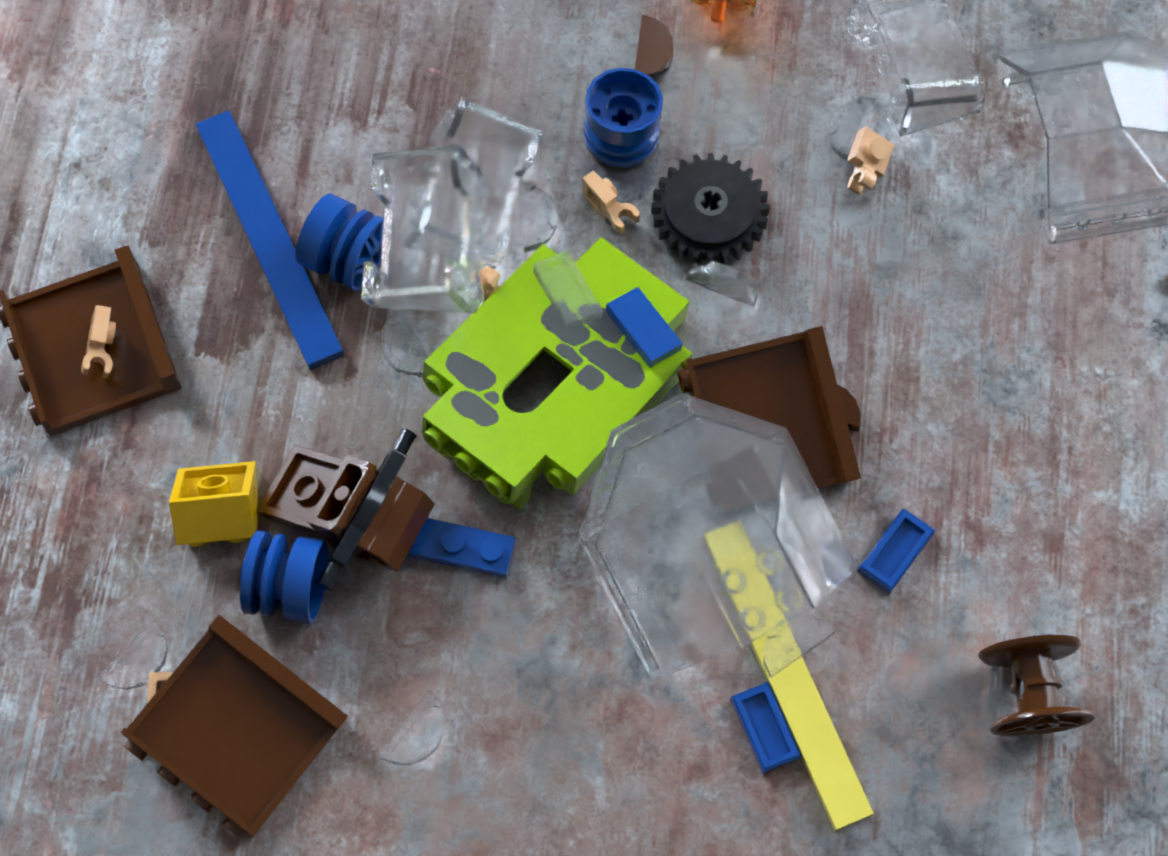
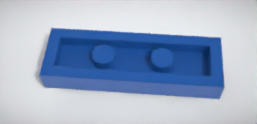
(464, 547)

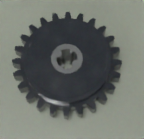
(704, 233)

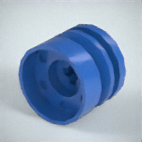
(622, 117)
(340, 240)
(275, 575)

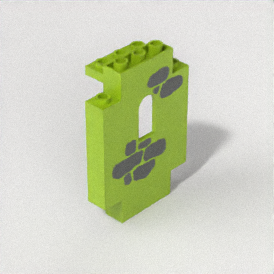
(572, 425)

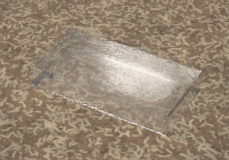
(567, 290)

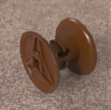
(1035, 685)

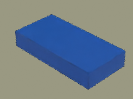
(643, 327)
(896, 551)
(765, 728)

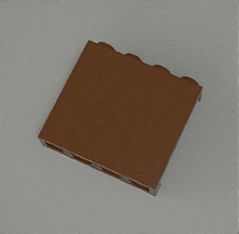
(52, 339)
(788, 385)
(233, 727)

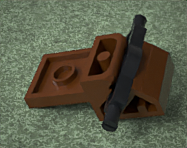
(350, 505)

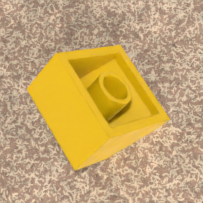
(215, 503)

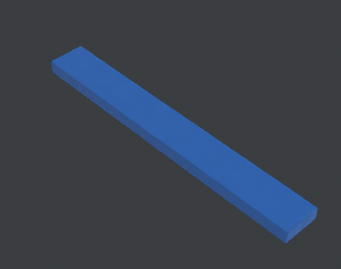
(270, 240)

